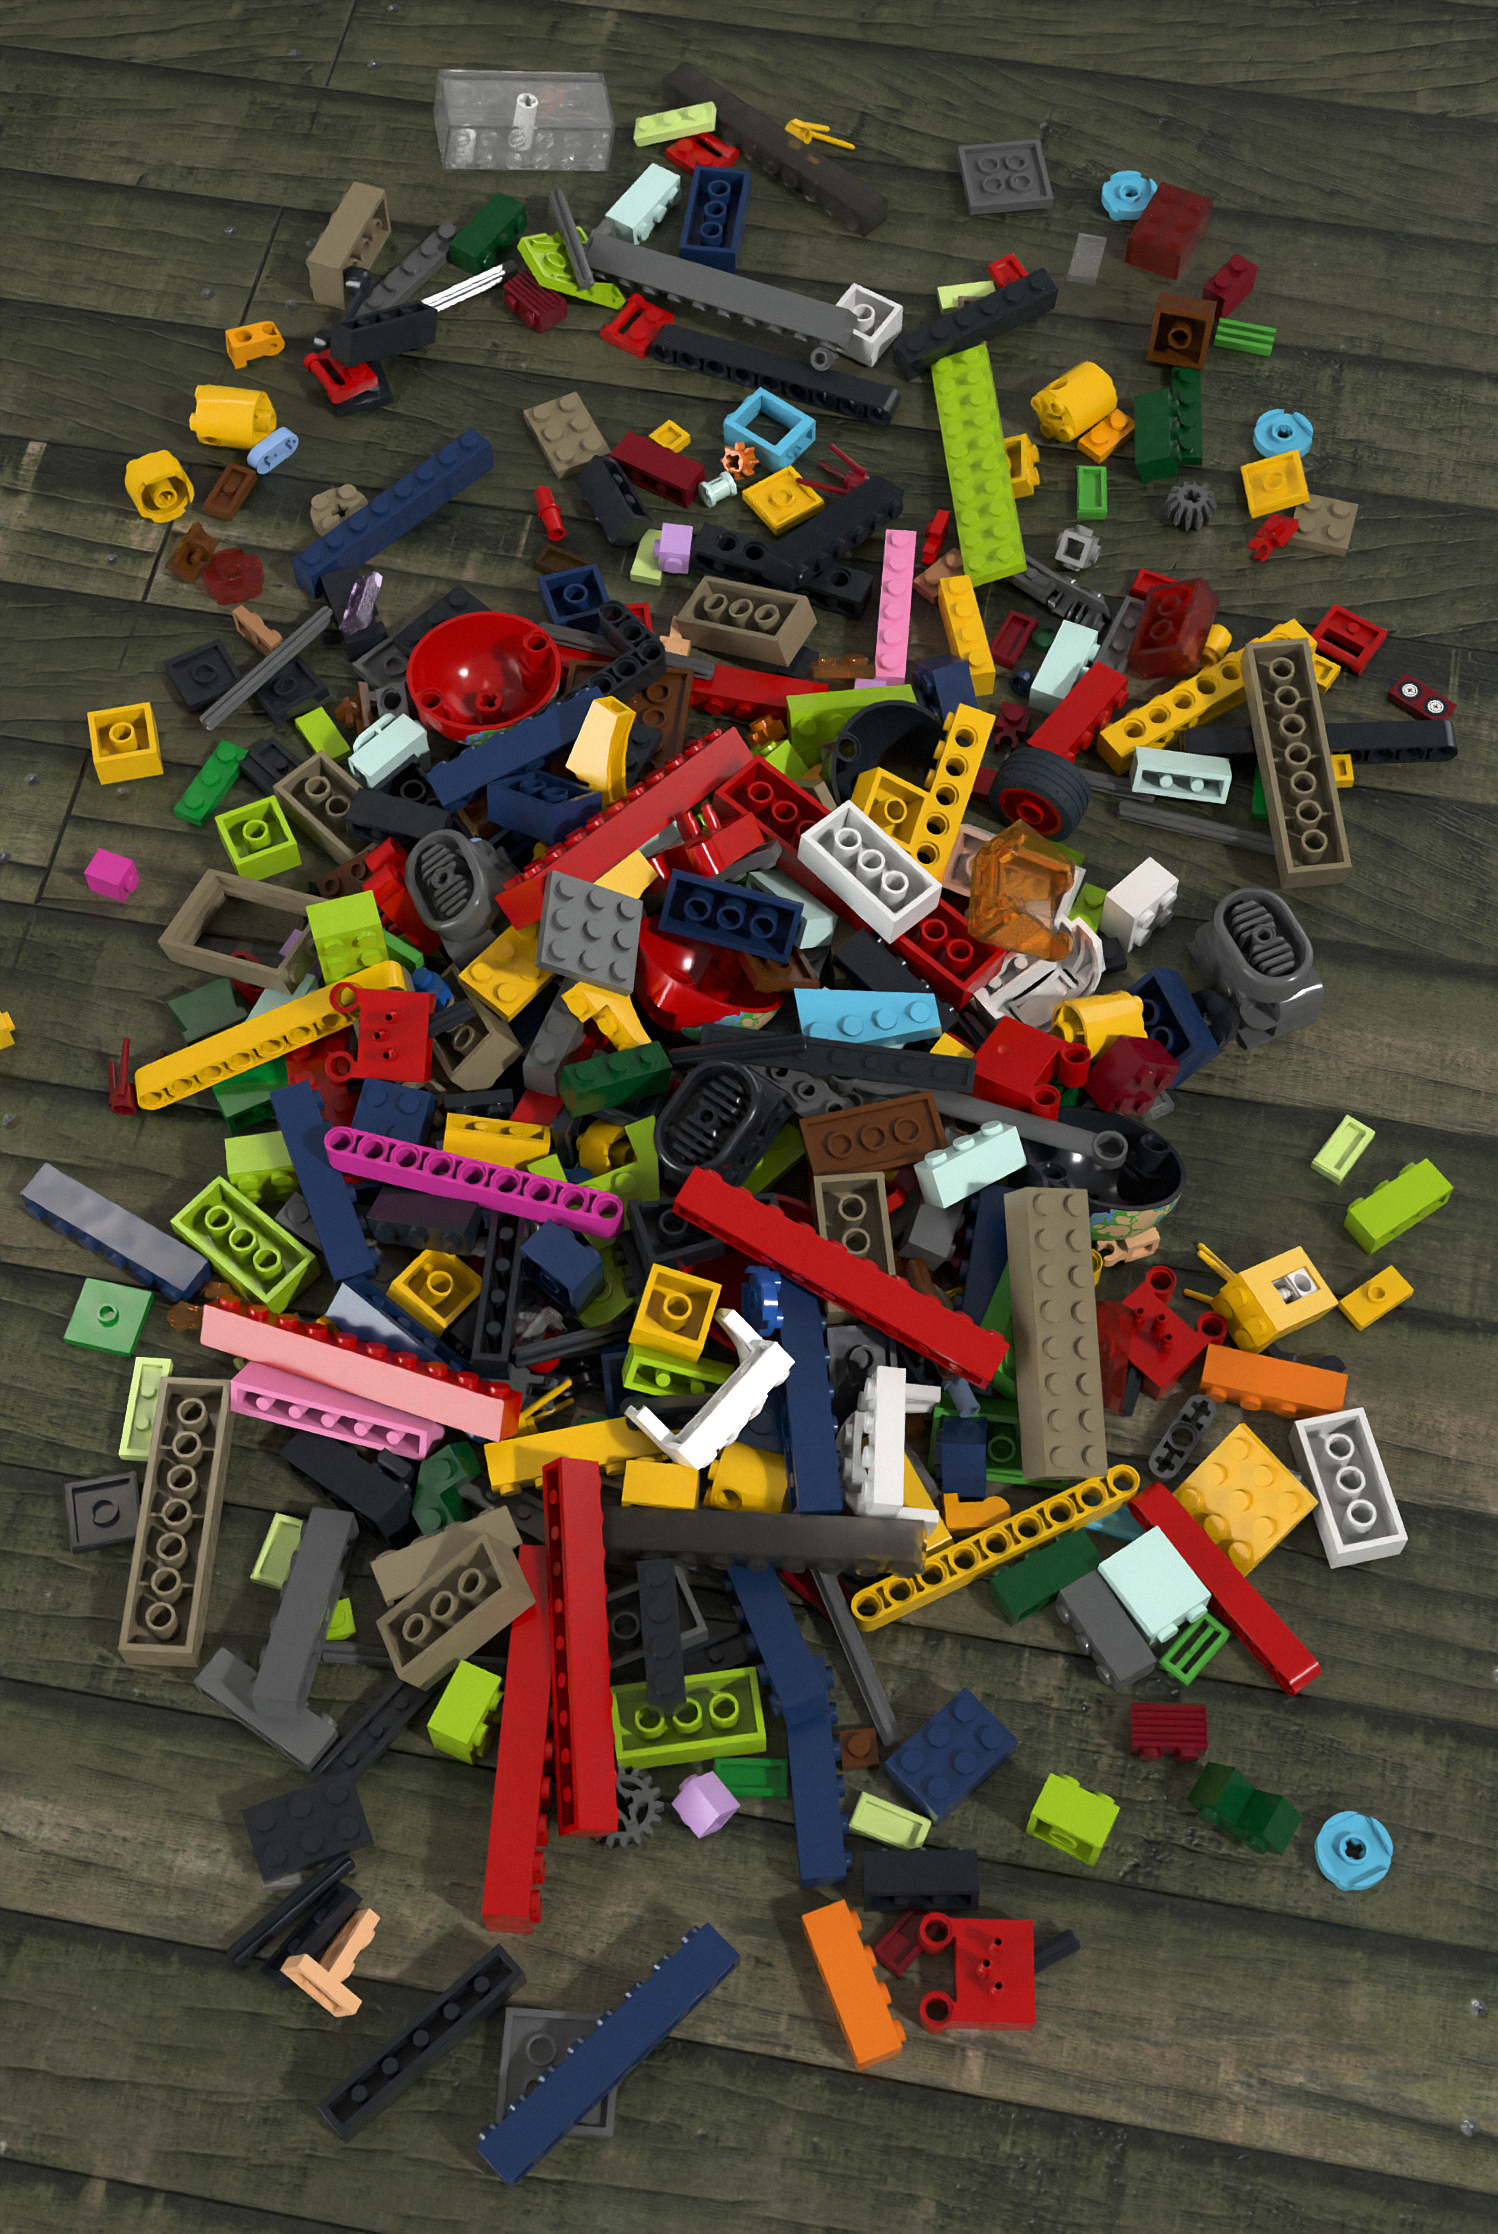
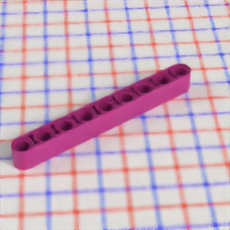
(487, 1192)

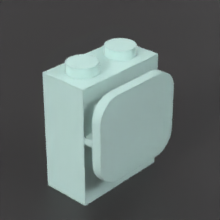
(386, 747)
(1155, 1586)

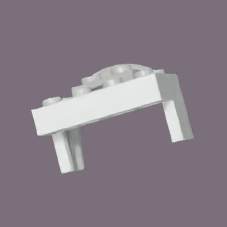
(1022, 971)
(731, 1407)
(882, 1416)

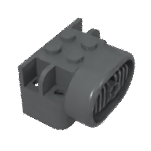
(456, 890)
(1260, 963)

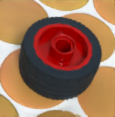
(1040, 791)

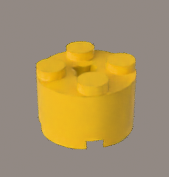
(158, 486)
(604, 1147)

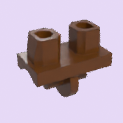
(192, 553)
(358, 710)

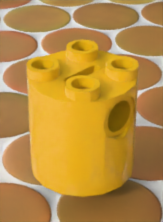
(1075, 402)
(232, 416)
(1098, 1020)
(748, 1480)

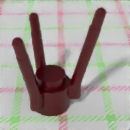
(851, 479)
(123, 1095)

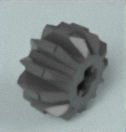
(1190, 505)

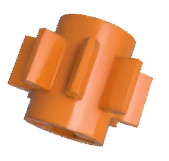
(739, 460)
(765, 730)

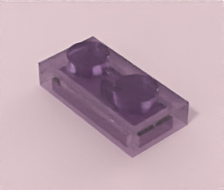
(361, 603)

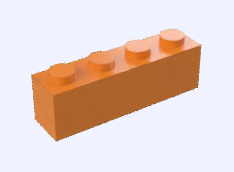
(1270, 1384)
(851, 1984)

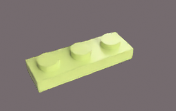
(675, 124)
(142, 1407)

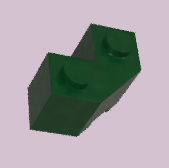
(437, 1494)
(1252, 1815)

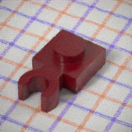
(1011, 725)

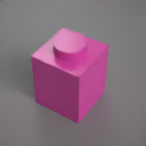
(112, 875)

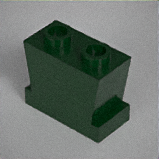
(206, 1011)

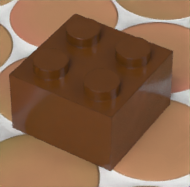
(1181, 330)

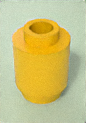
(1216, 646)

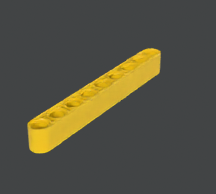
(256, 1040)
(1005, 1533)

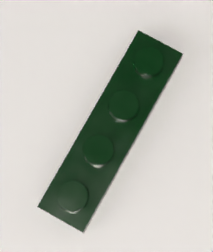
(1187, 389)

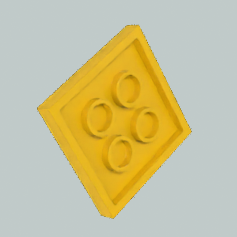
(1244, 1499)

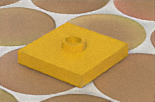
(1275, 483)
(782, 501)

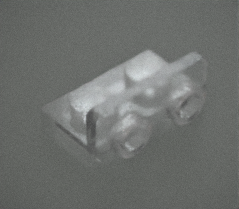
(533, 1322)

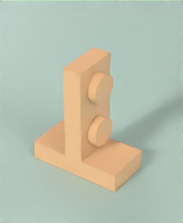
(324, 1979)

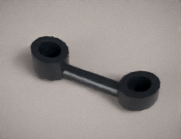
(358, 284)

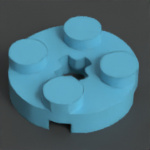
(1125, 207)
(1276, 421)
(1345, 1870)

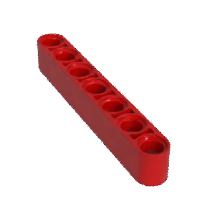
(1231, 1594)

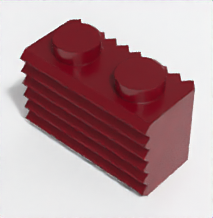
(1230, 285)
(534, 303)
(1167, 1731)

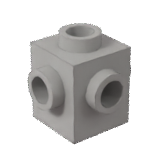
(1068, 552)

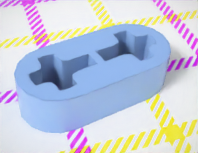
(272, 450)

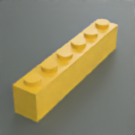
(520, 1460)

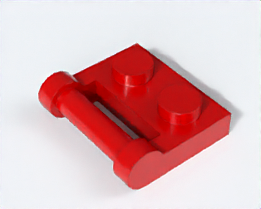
(687, 153)
(642, 332)
(354, 379)
(1352, 632)

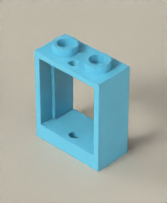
(788, 448)

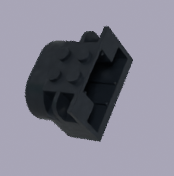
(720, 1121)

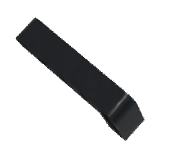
(637, 649)

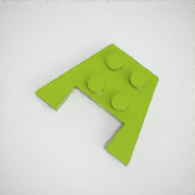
(552, 269)
(627, 1182)

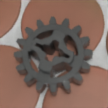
(637, 1802)

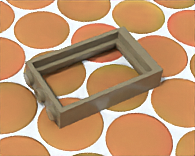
(202, 906)

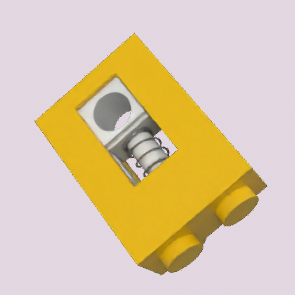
(1273, 1300)

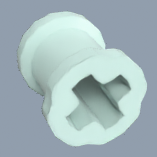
(717, 489)

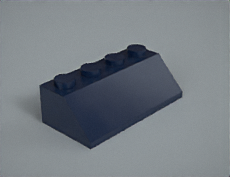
(730, 916)

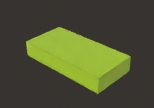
(323, 735)

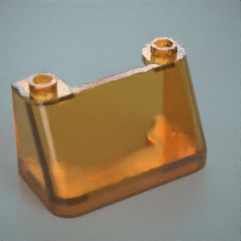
(1016, 892)

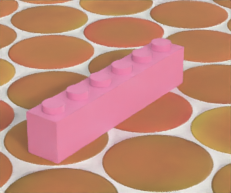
(895, 606)
(331, 1412)

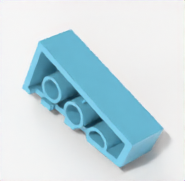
(868, 1016)

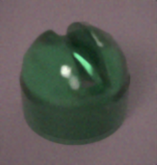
(1042, 639)

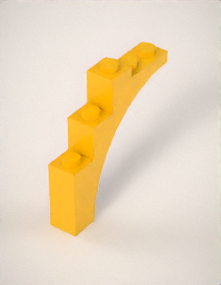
(602, 749)
(608, 1009)

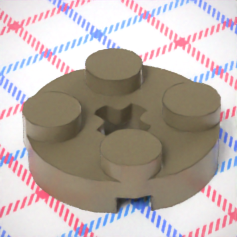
(332, 501)

